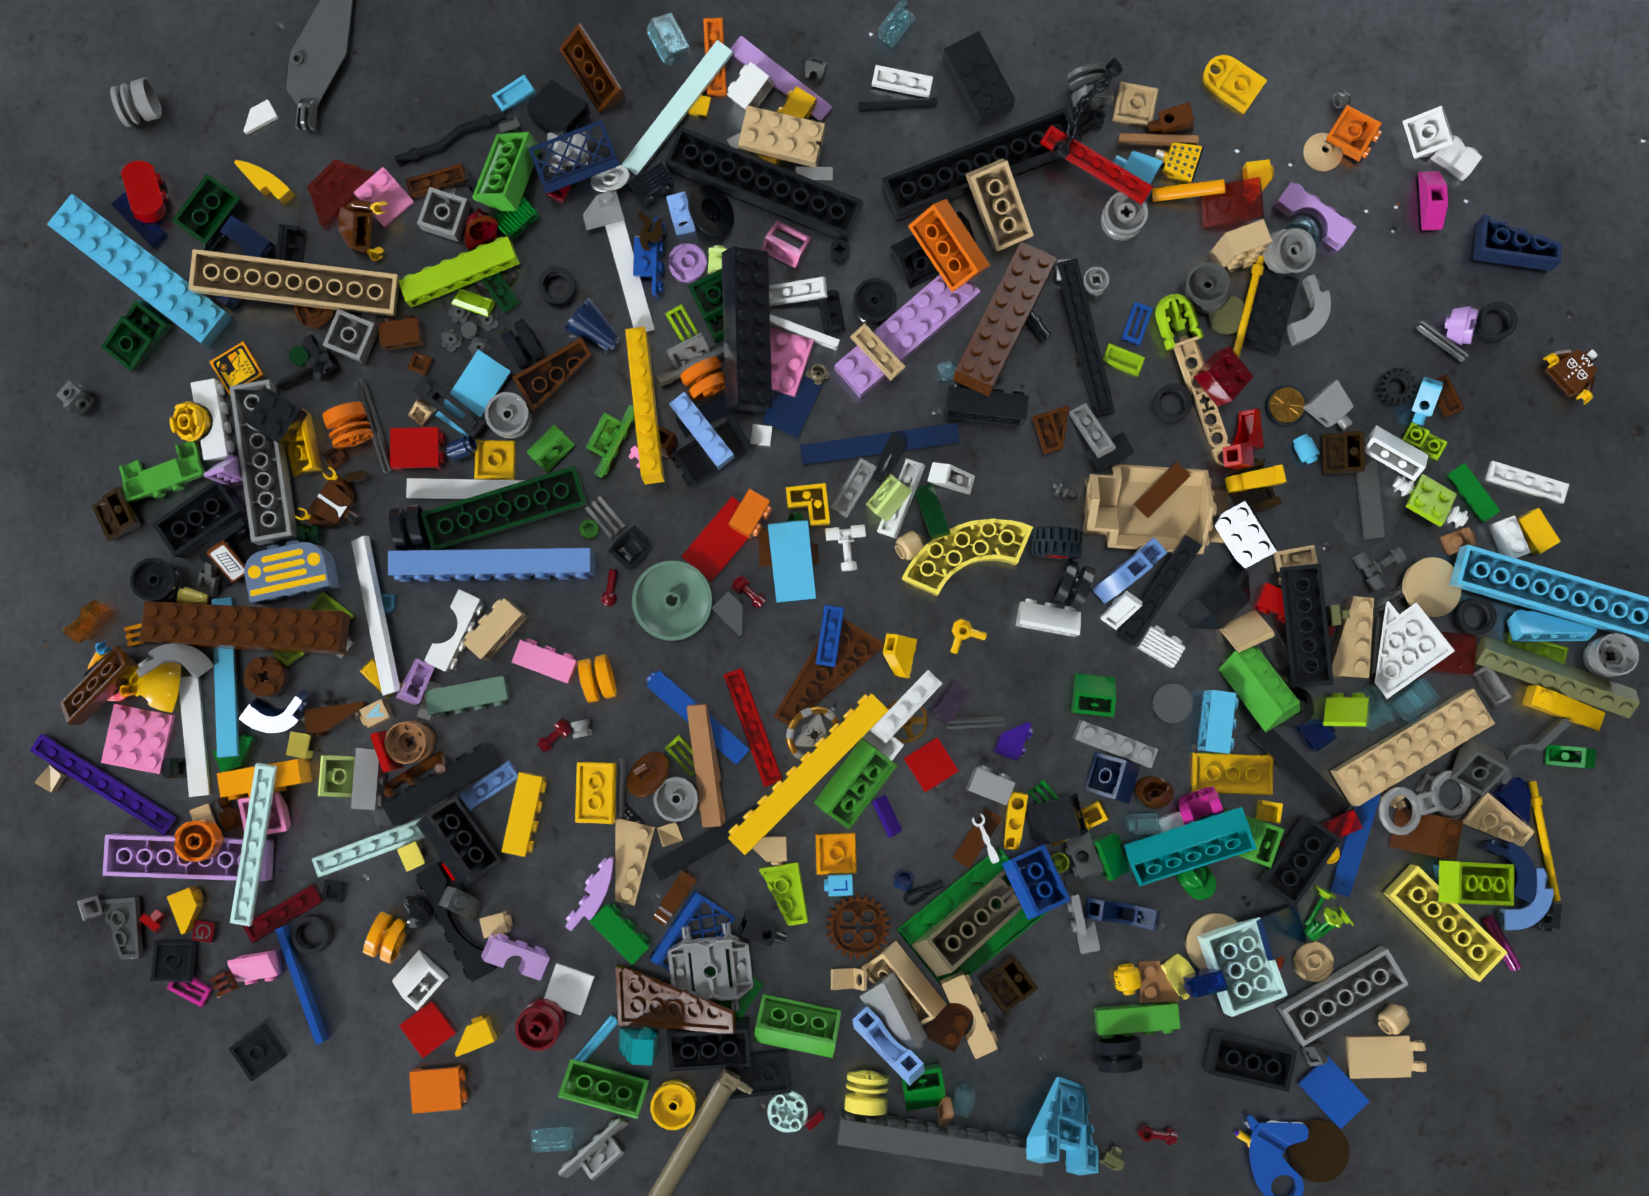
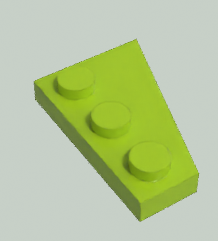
(788, 891)

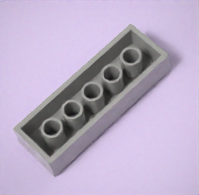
(1342, 995)

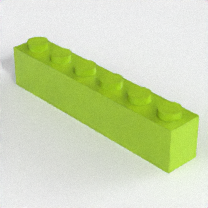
(459, 271)

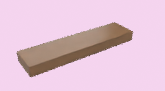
(1154, 140)

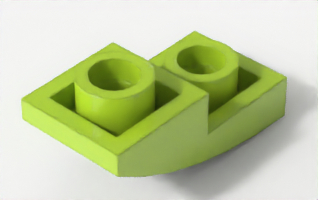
(1424, 441)

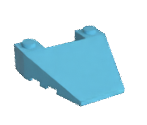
(1064, 1126)

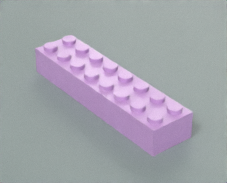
(907, 331)
(155, 857)

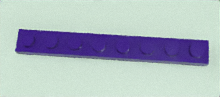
(103, 784)

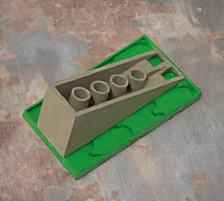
(967, 921)

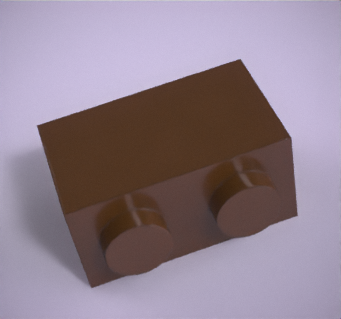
(400, 333)

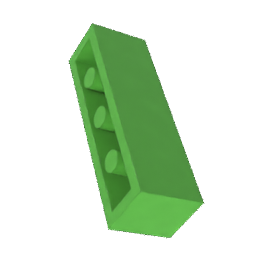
(1137, 1018)

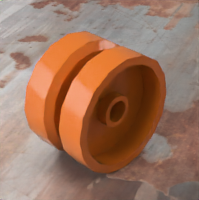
(704, 378)

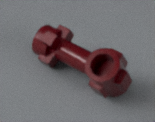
(741, 585)
(561, 728)
(1147, 1135)

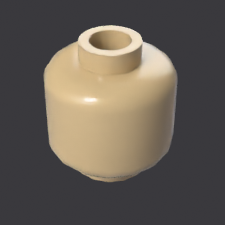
(909, 545)
(1393, 1019)

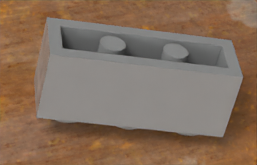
(367, 780)

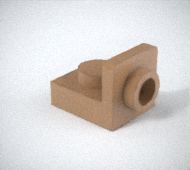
(1457, 539)

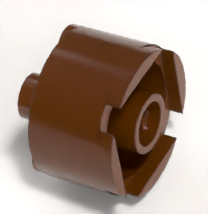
(256, 679)

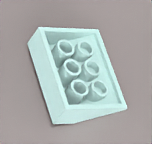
(1243, 961)

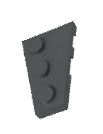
(123, 918)

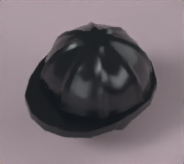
(418, 913)

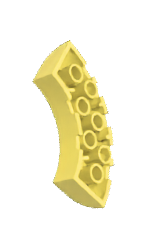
(964, 546)

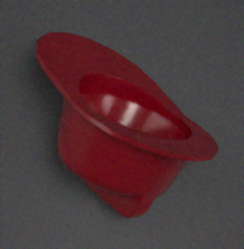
(480, 229)

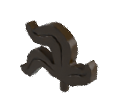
(652, 236)

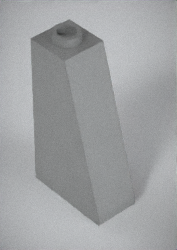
(893, 1008)

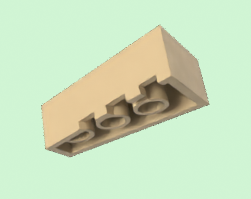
(1353, 640)

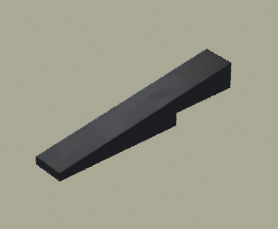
(1300, 771)

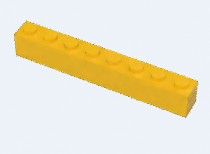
(644, 405)

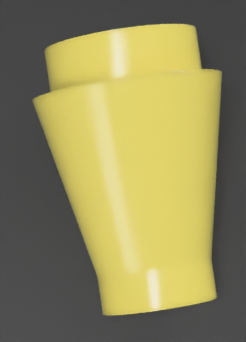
(191, 596)

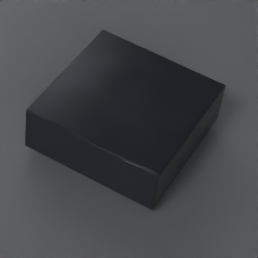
(333, 891)

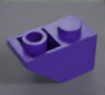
(1011, 742)

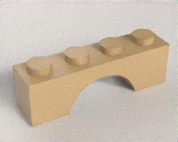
(979, 1037)

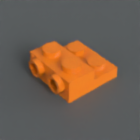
(1354, 133)

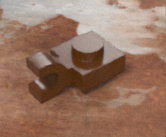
(231, 816)

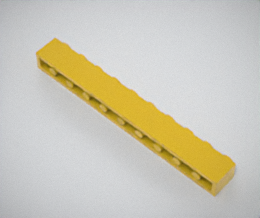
(808, 774)

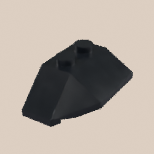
(1219, 599)

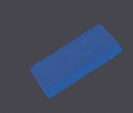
(1333, 1092)

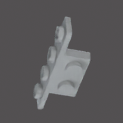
(687, 354)
(1084, 927)
(598, 1154)

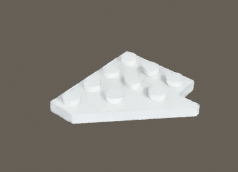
(1407, 648)

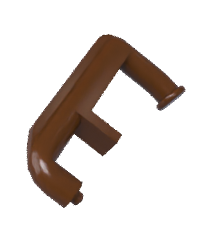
(437, 761)

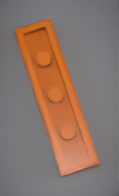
(712, 32)

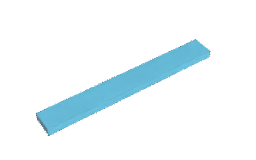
(226, 696)

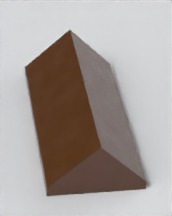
(591, 70)
(97, 686)

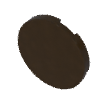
(1322, 1154)

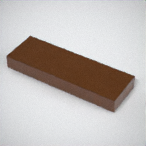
(438, 179)
(1161, 489)
(974, 842)

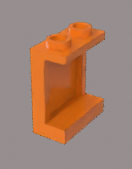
(438, 1089)

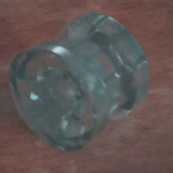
(946, 370)

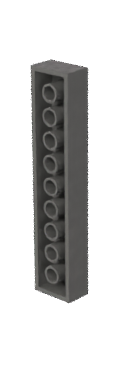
(936, 1142)

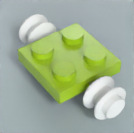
(1431, 500)

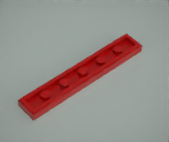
(1100, 166)
(753, 727)

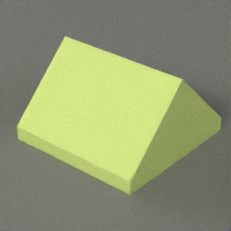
(888, 498)
(336, 776)

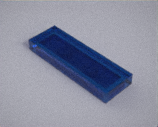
(150, 232)

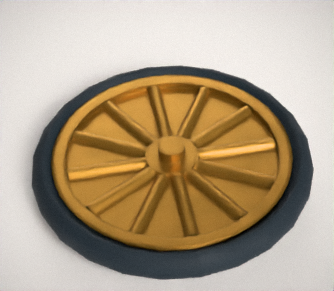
(1286, 405)

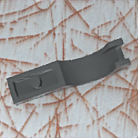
(1537, 744)

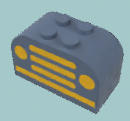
(289, 572)

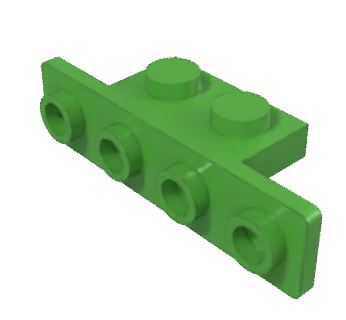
(607, 438)

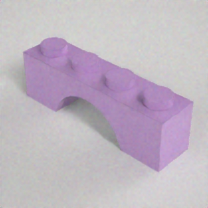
(1335, 227)

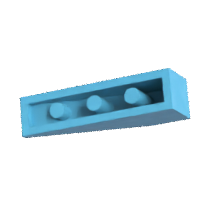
(1540, 627)

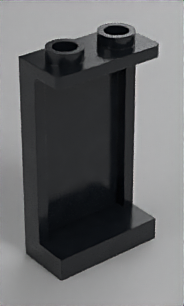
(698, 465)

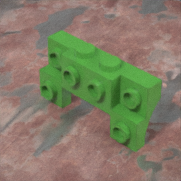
(162, 477)

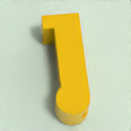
(1256, 479)
(1014, 820)

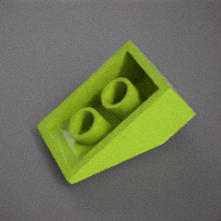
(1347, 710)

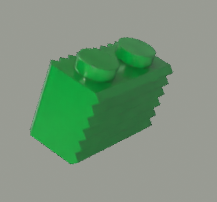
(515, 222)

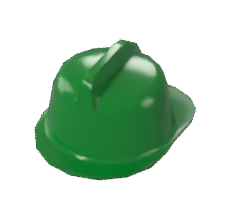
(1198, 882)

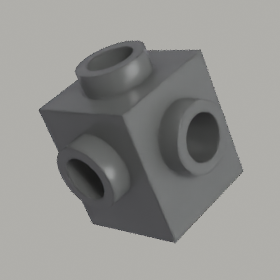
(75, 397)

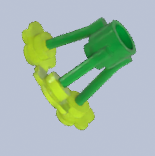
(1316, 929)

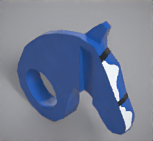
(1266, 1149)

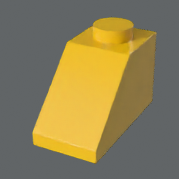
(1259, 169)
(186, 907)
(476, 1035)

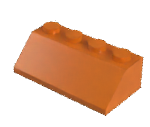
(948, 245)

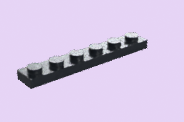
(1160, 589)

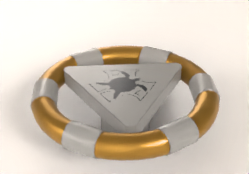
(811, 731)

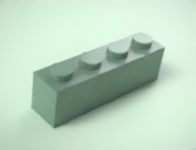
(467, 695)

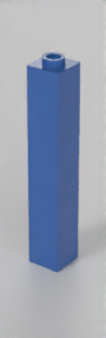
(679, 700)

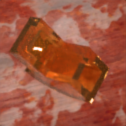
(89, 622)

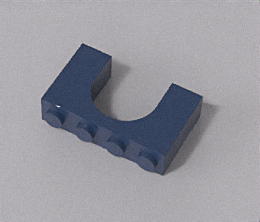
(252, 245)

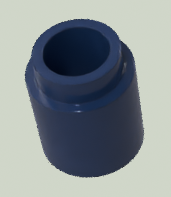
(461, 448)

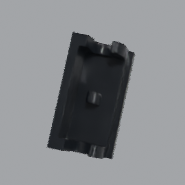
(290, 243)
(831, 313)

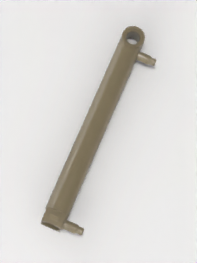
(697, 1132)

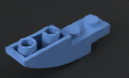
(1129, 571)

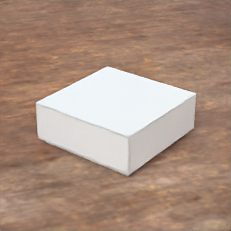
(761, 435)

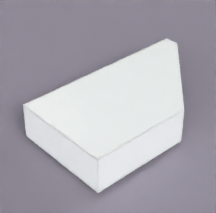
(260, 116)

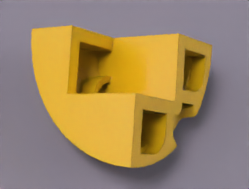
(158, 686)

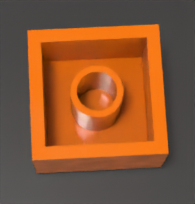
(750, 514)

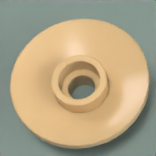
(1317, 158)

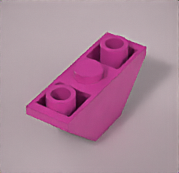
(1432, 200)

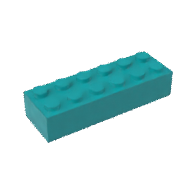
(1190, 846)

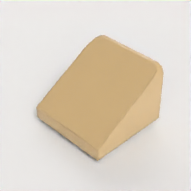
(422, 412)

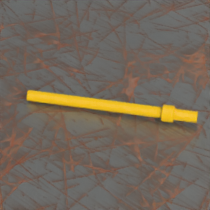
(1257, 271)
(1537, 802)

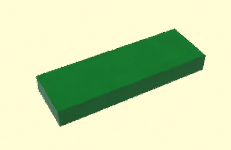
(1473, 492)

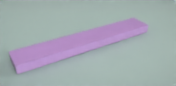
(783, 80)

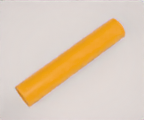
(1188, 190)

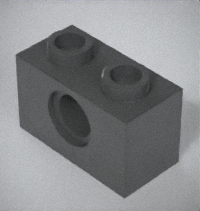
(1087, 869)

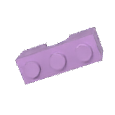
(499, 949)

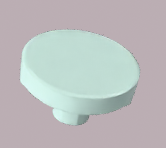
(787, 1111)

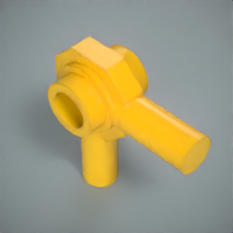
(962, 630)

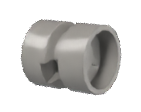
(1095, 282)

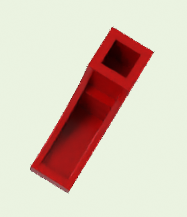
(1248, 438)

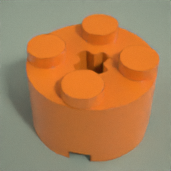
(186, 840)

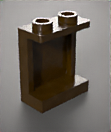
(1260, 498)

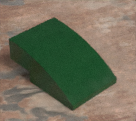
(709, 300)
(136, 335)

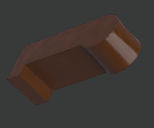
(674, 896)

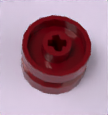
(540, 1024)

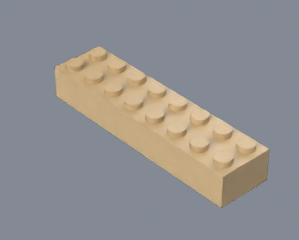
(1412, 747)

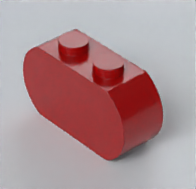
(144, 191)

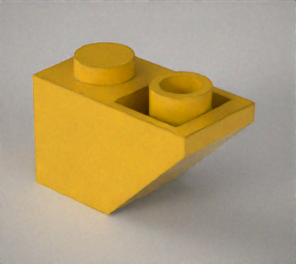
(899, 654)

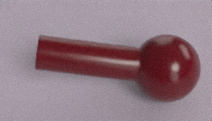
(609, 597)

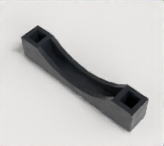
(434, 882)

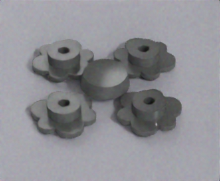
(468, 330)

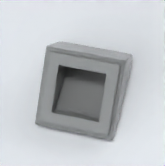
(90, 907)

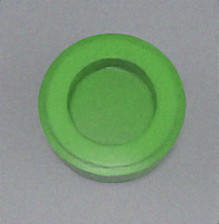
(589, 529)

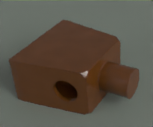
(1180, 120)

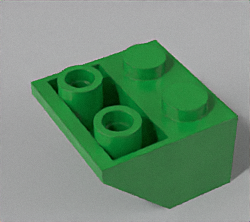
(1094, 695)
(926, 1090)

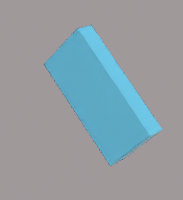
(514, 93)

